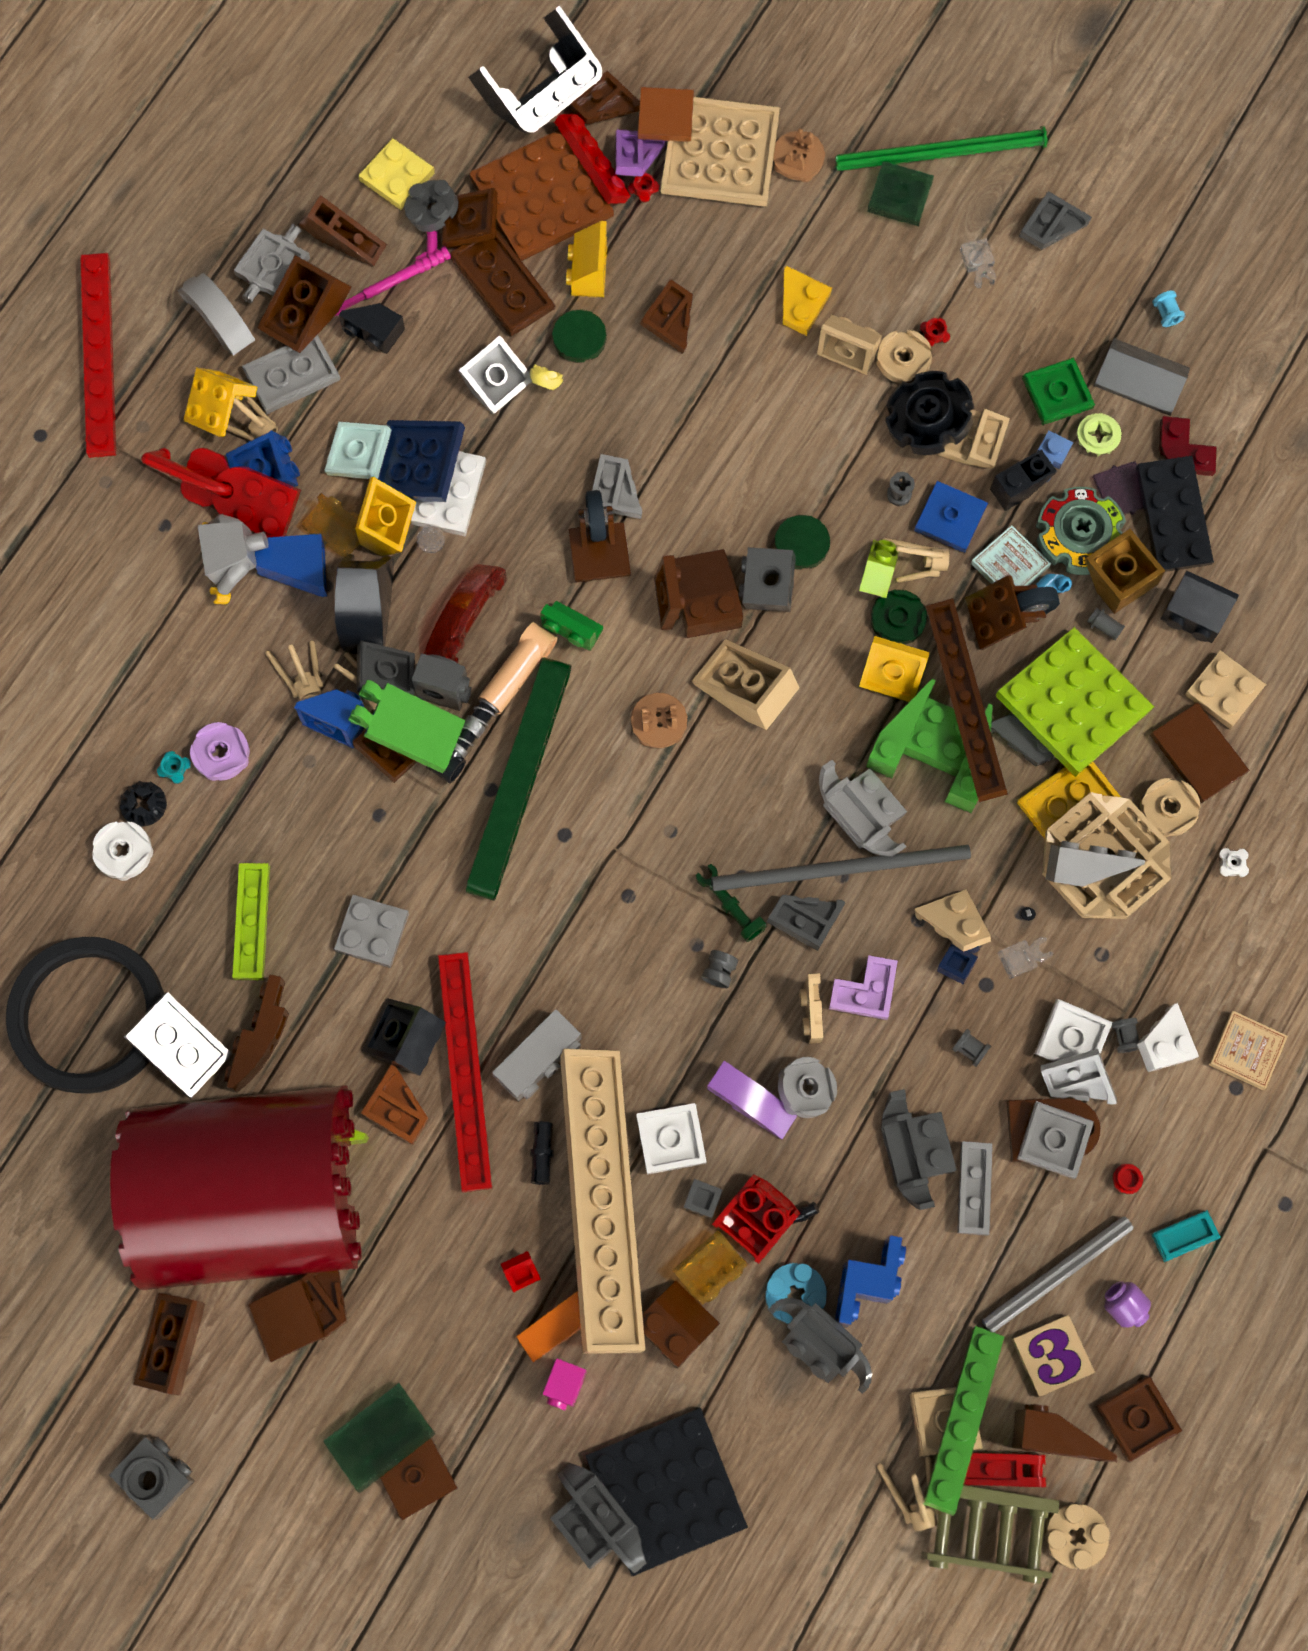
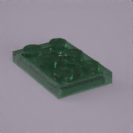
(379, 1438)

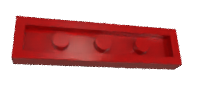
(592, 158)

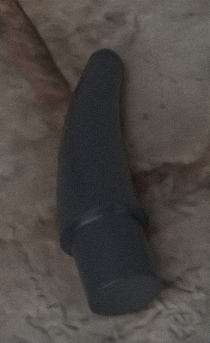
(807, 1212)

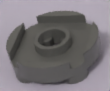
(424, 194)

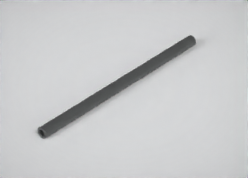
(840, 868)

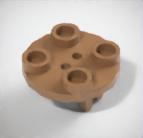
(795, 165)
(672, 719)

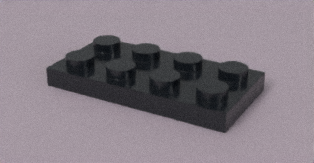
(1174, 513)

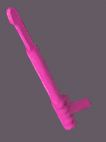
(423, 262)

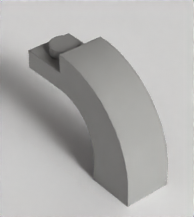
(217, 312)

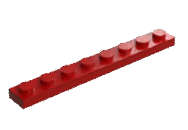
(98, 355)
(465, 1072)

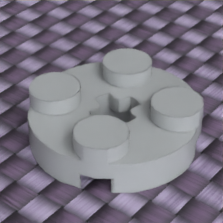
(791, 1091)

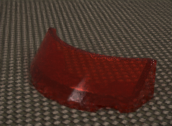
(464, 609)

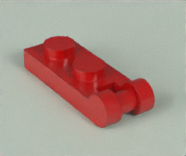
(1005, 1470)

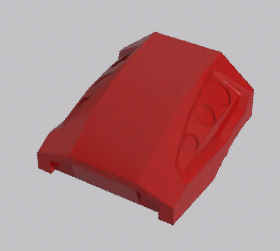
(752, 1217)

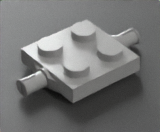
(268, 261)

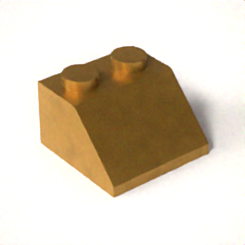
(1123, 570)

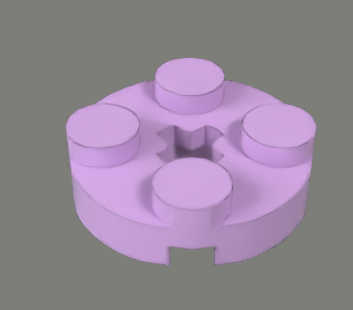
(205, 744)

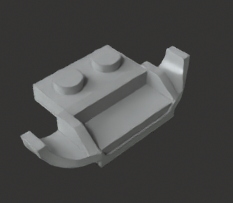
(862, 809)

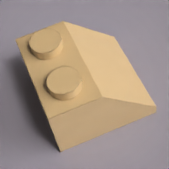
(848, 343)

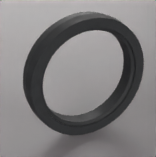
(25, 988)

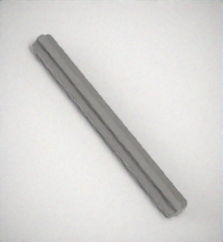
(1057, 1274)

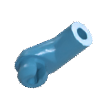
(1059, 582)

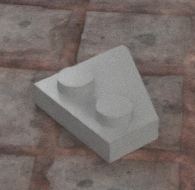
(617, 486)

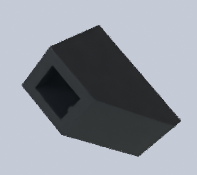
(374, 325)
(1022, 479)

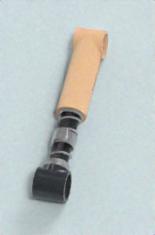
(531, 649)

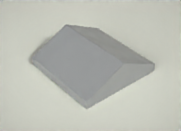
(495, 375)

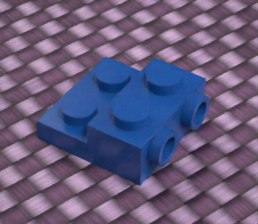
(268, 456)

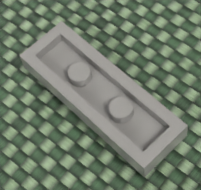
(975, 1188)

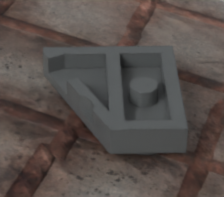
(805, 918)

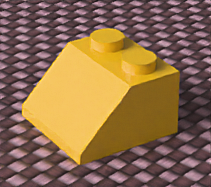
(588, 261)
(384, 518)

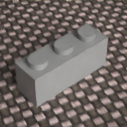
(537, 1056)

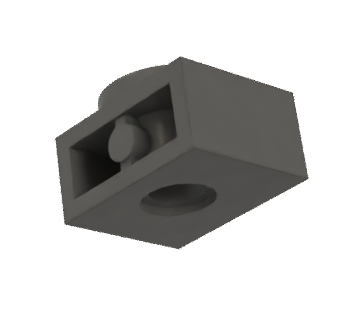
(757, 567)
(441, 681)
(171, 1476)

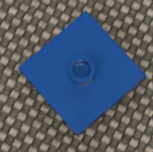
(951, 516)

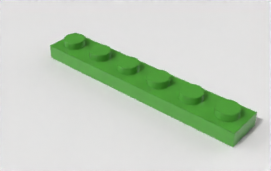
(963, 1421)

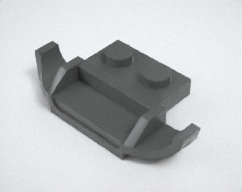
(915, 1149)
(823, 1342)
(596, 1521)

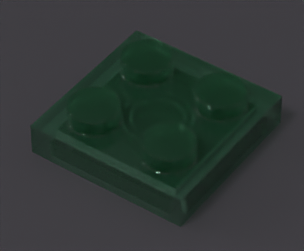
(900, 193)

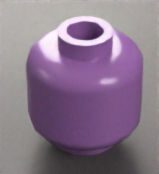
(1127, 1304)

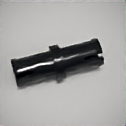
(541, 1153)

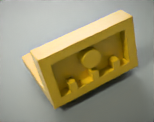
(213, 399)

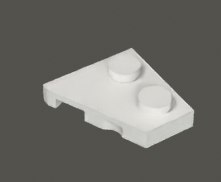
(1167, 1041)

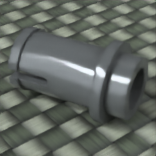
(1105, 623)

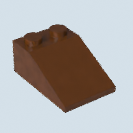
(303, 304)
(709, 594)
(1050, 1433)

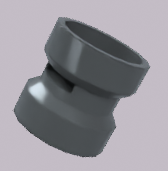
(719, 969)

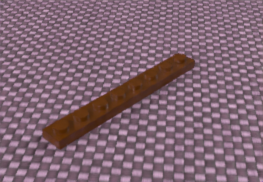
(966, 701)

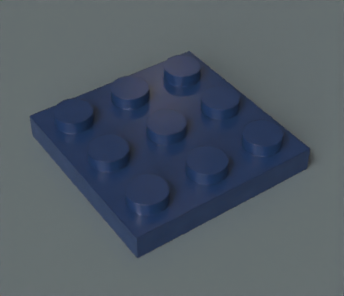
(421, 458)

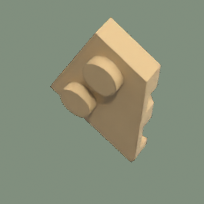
(956, 919)

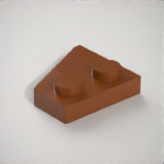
(396, 1107)

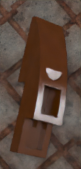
(256, 1046)

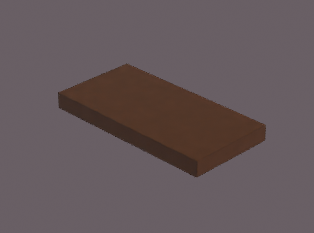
(503, 283)

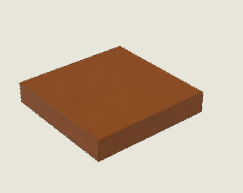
(665, 114)

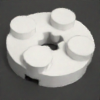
(123, 866)

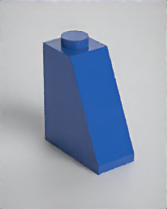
(295, 562)

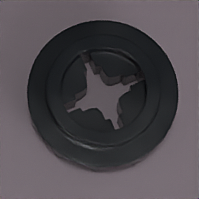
(140, 816)

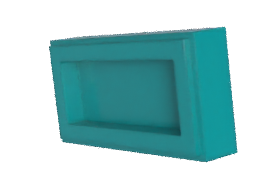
(1185, 1236)

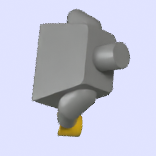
(228, 553)

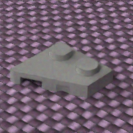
(1079, 1077)

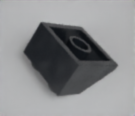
(1199, 607)
(404, 1036)

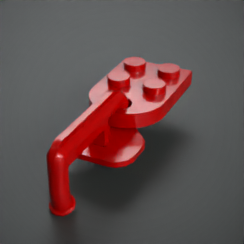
(255, 498)

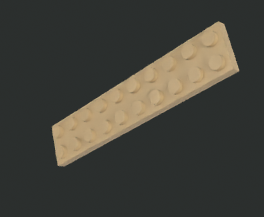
(601, 1202)

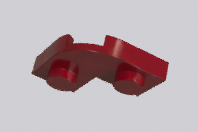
(1175, 444)

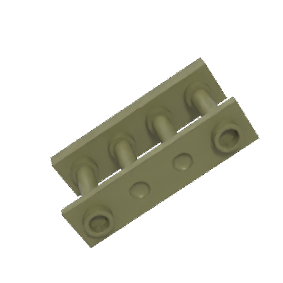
(1008, 1506)

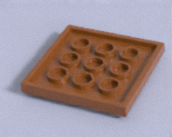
(541, 195)

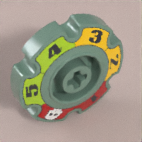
(1069, 518)

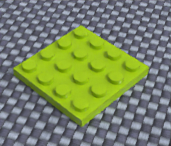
(1074, 701)

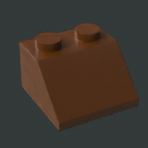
(677, 1324)

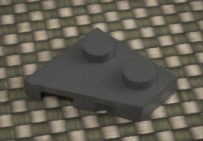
(1053, 222)
(1021, 739)

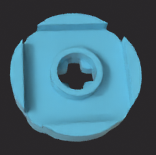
(802, 1277)

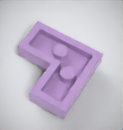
(872, 996)

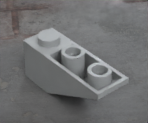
(1082, 867)

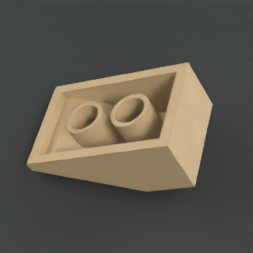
(747, 683)

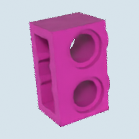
(564, 1384)

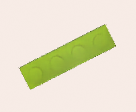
(251, 921)

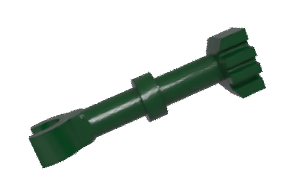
(750, 929)

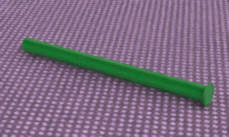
(942, 149)

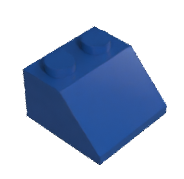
(330, 715)

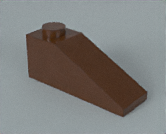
(341, 231)

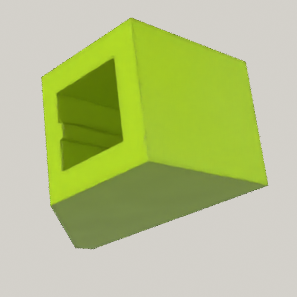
(879, 568)

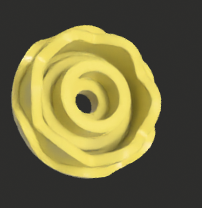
(545, 378)

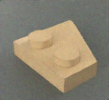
(809, 997)

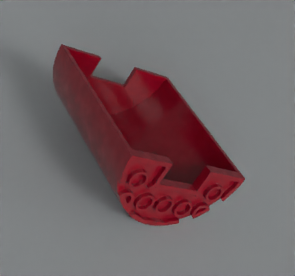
(235, 1188)

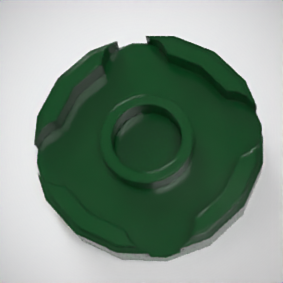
(579, 335)
(806, 538)
(899, 617)

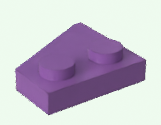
(634, 154)

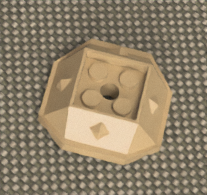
(1114, 825)

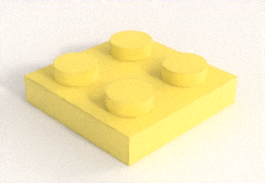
(395, 172)

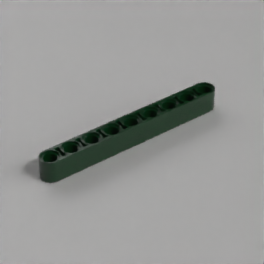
(518, 779)

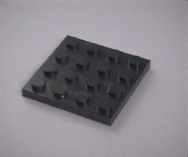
(671, 1487)

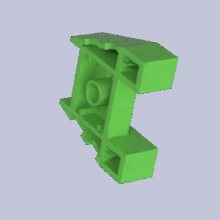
(930, 735)

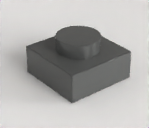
(702, 1198)

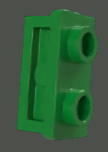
(571, 624)

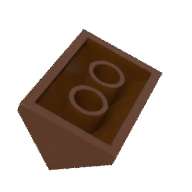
(169, 1344)

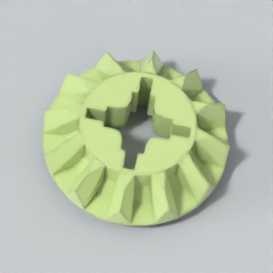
(1107, 427)

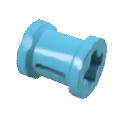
(1168, 308)

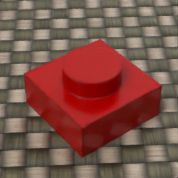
(520, 1271)

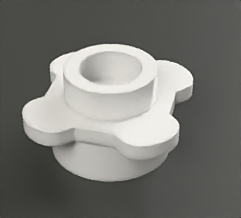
(1226, 866)

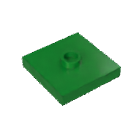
(1058, 391)

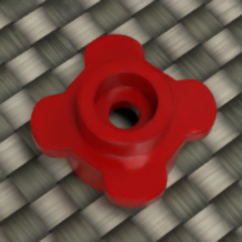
(647, 181)
(938, 325)

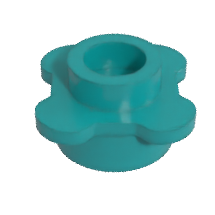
(168, 761)

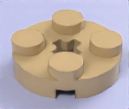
(903, 342)
(1172, 791)
(1059, 1540)

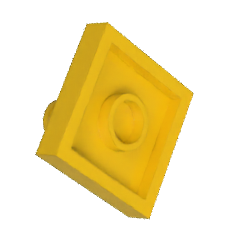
(894, 669)

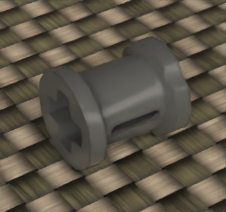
(894, 491)
(1126, 1035)
(971, 1047)

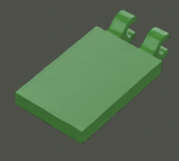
(408, 725)

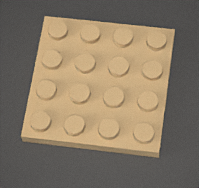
(726, 155)

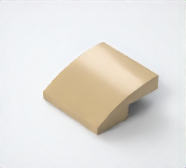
(982, 442)

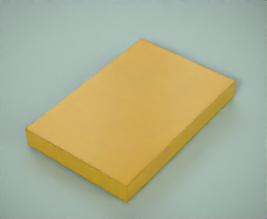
(1061, 793)

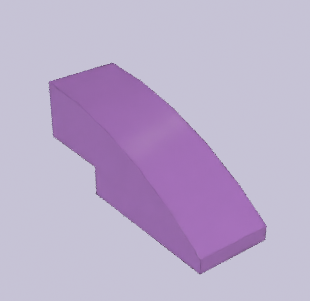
(751, 1100)

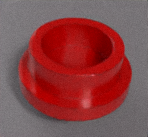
(1127, 1179)

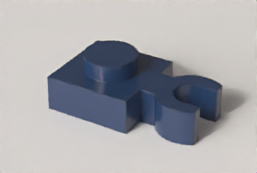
(957, 963)

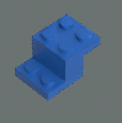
(870, 1281)

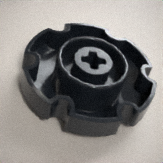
(930, 412)

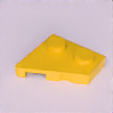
(802, 300)

